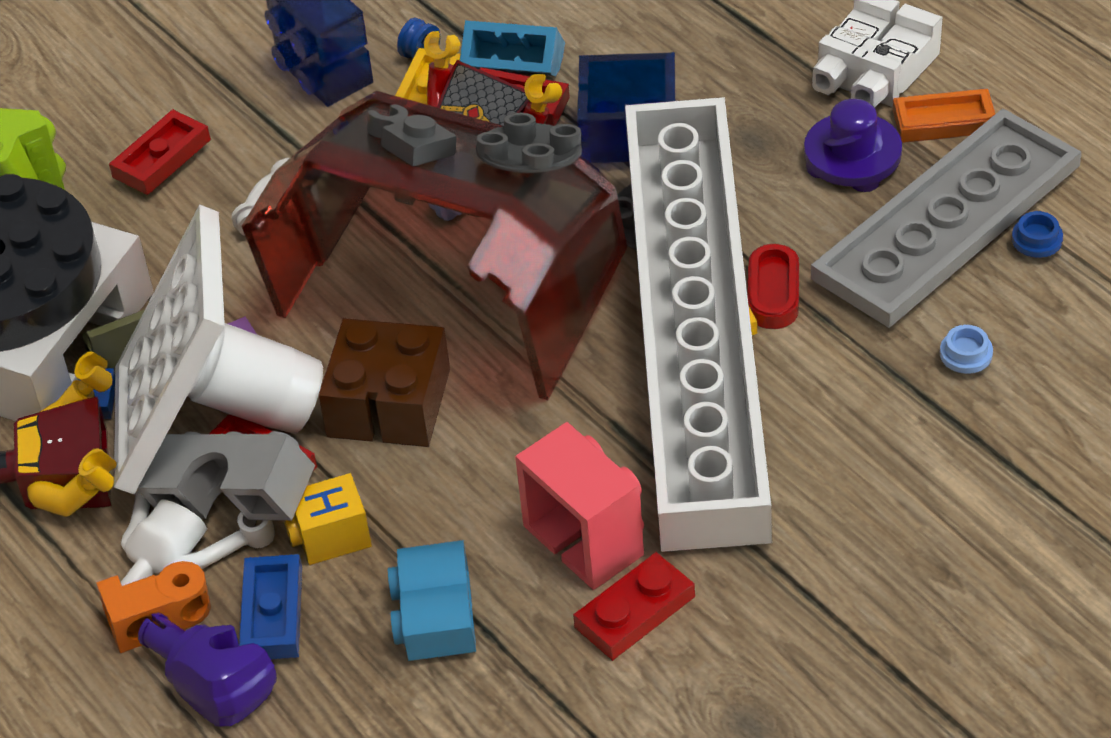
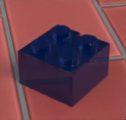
(315, 46)
(607, 86)

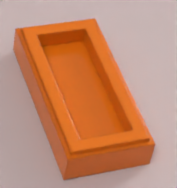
(942, 114)

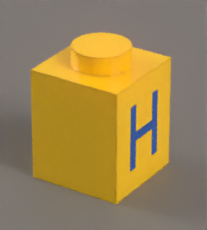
(329, 520)

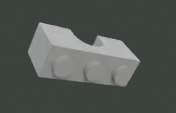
(255, 471)

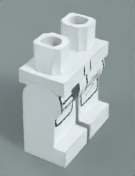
(877, 51)

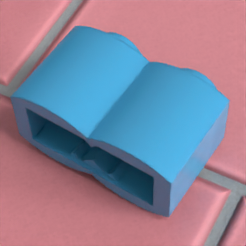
(433, 601)

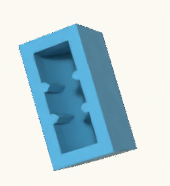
(512, 47)

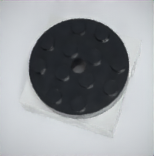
(53, 281)

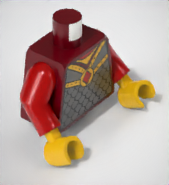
(480, 94)

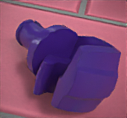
(211, 668)

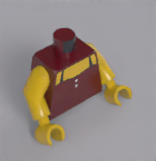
(64, 448)

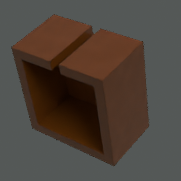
(397, 367)

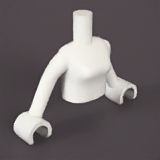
(172, 534)

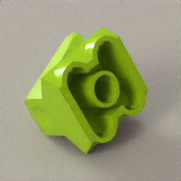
(28, 147)

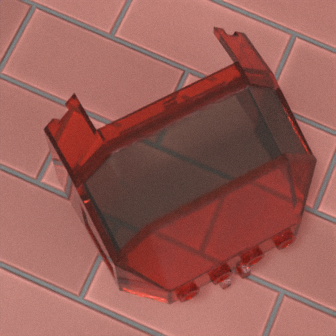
(548, 240)

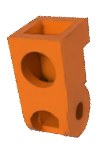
(176, 592)

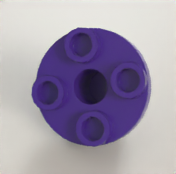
(853, 146)

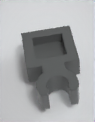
(413, 137)

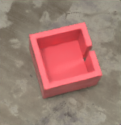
(576, 492)

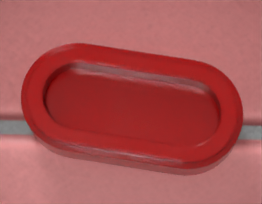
(773, 285)

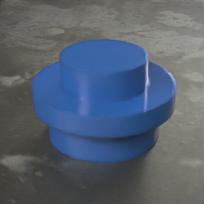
(1037, 234)

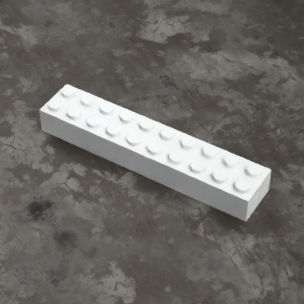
(696, 329)

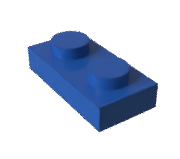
(272, 604)

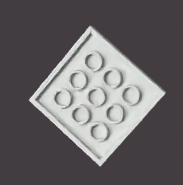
(191, 352)

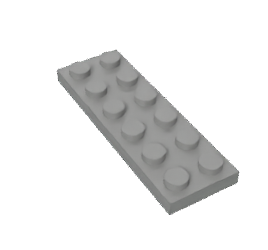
(945, 217)

